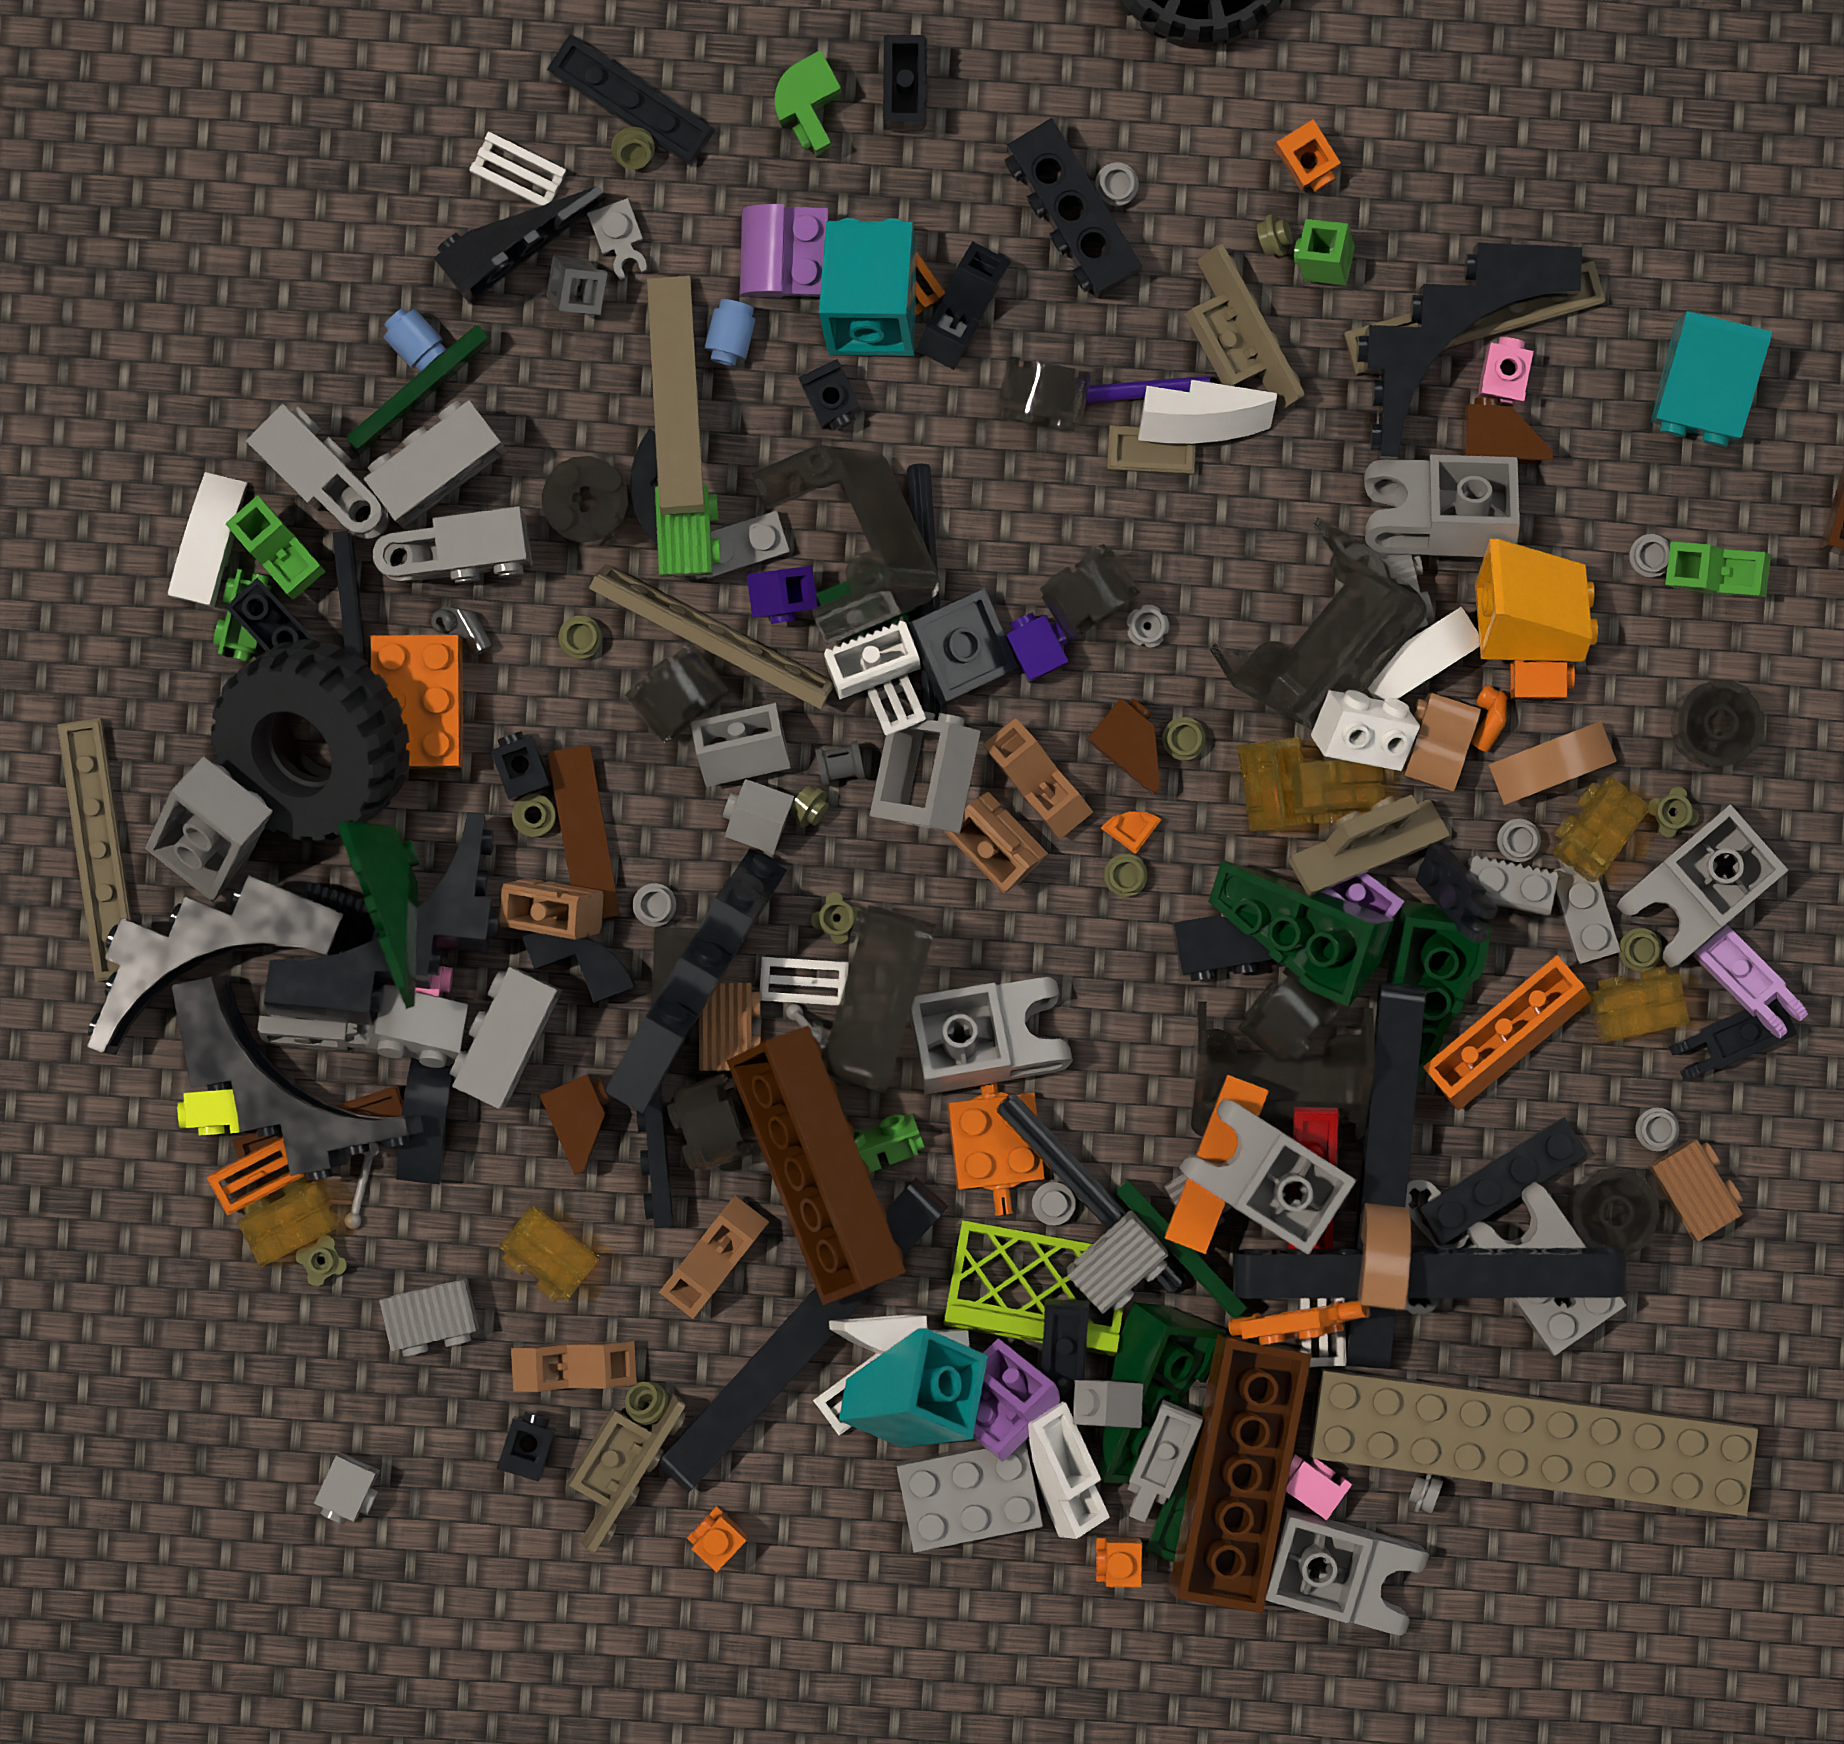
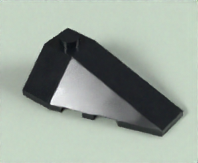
(495, 250)

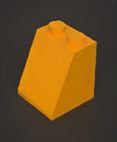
(1533, 605)

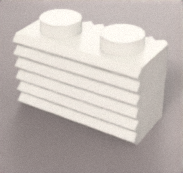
(872, 660)

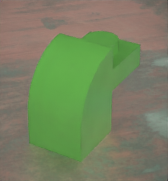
(802, 91)
(275, 547)
(1717, 570)

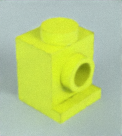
(209, 1112)

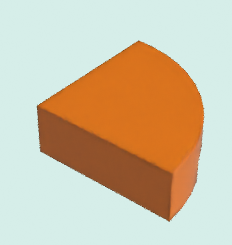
(1131, 828)

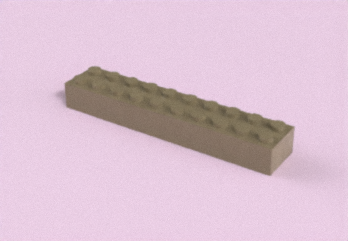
(1533, 1441)

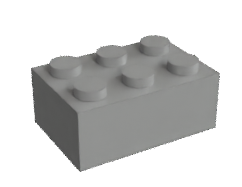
(434, 463)
(208, 828)
(504, 1037)
(967, 1496)

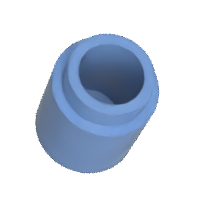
(730, 332)
(413, 338)

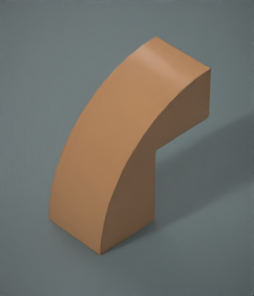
(1552, 762)
(1037, 778)
(1385, 1256)
(713, 1257)
(573, 1366)

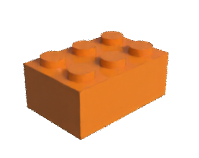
(428, 683)

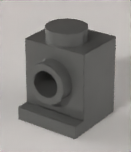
(576, 285)

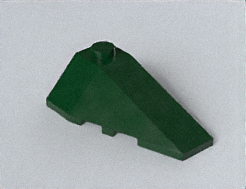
(391, 893)
(1316, 936)
(1434, 955)
(1165, 1355)

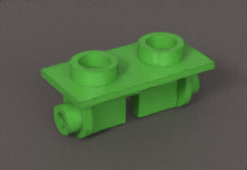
(230, 632)
(894, 1135)

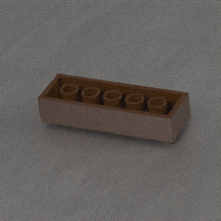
(816, 1165)
(1239, 1473)

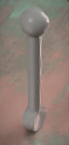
(795, 1012)
(353, 1219)

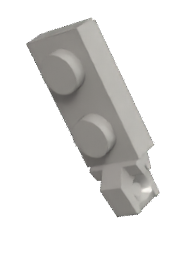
(748, 544)
(1585, 916)
(312, 1033)
(1162, 1457)

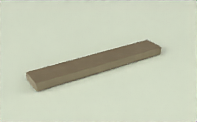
(1505, 319)
(675, 395)
(712, 636)
(95, 835)

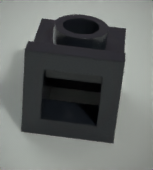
(824, 378)
(520, 784)
(515, 1458)

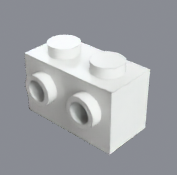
(1365, 729)

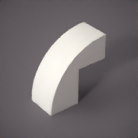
(1426, 655)

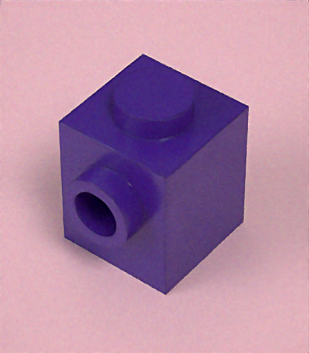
(782, 593)
(1037, 645)

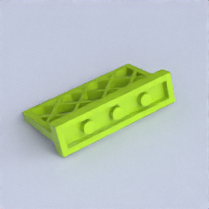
(1013, 1322)

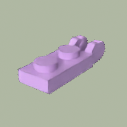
(1748, 979)

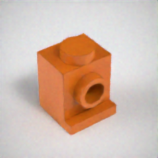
(1308, 141)
(1540, 679)
(717, 1539)
(1119, 1561)

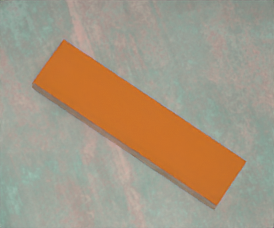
(1198, 1208)

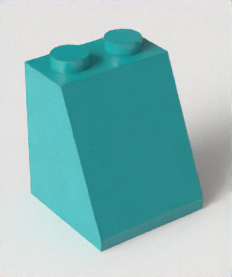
(869, 287)
(1709, 378)
(917, 1392)

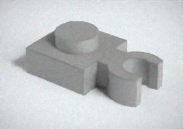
(617, 232)

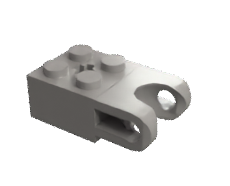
(317, 470)
(1442, 504)
(459, 548)
(1694, 890)
(996, 1032)
(1261, 1169)
(1558, 1321)
(1352, 1573)

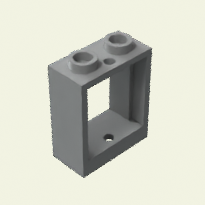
(949, 776)

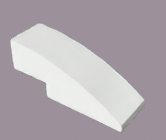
(1204, 413)
(207, 540)
(883, 1332)
(1065, 1473)

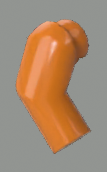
(1494, 720)

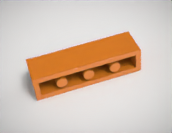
(1507, 1032)

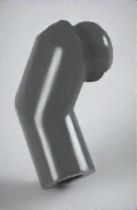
(462, 623)

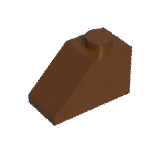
(1501, 433)
(1129, 742)
(577, 1117)

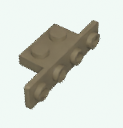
(1237, 334)
(1368, 842)
(617, 1463)

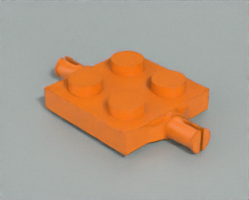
(988, 1148)
(1298, 1323)

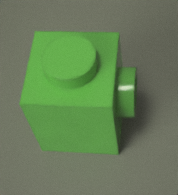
(1325, 252)

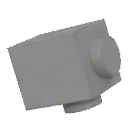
(757, 815)
(1108, 1404)
(347, 1489)

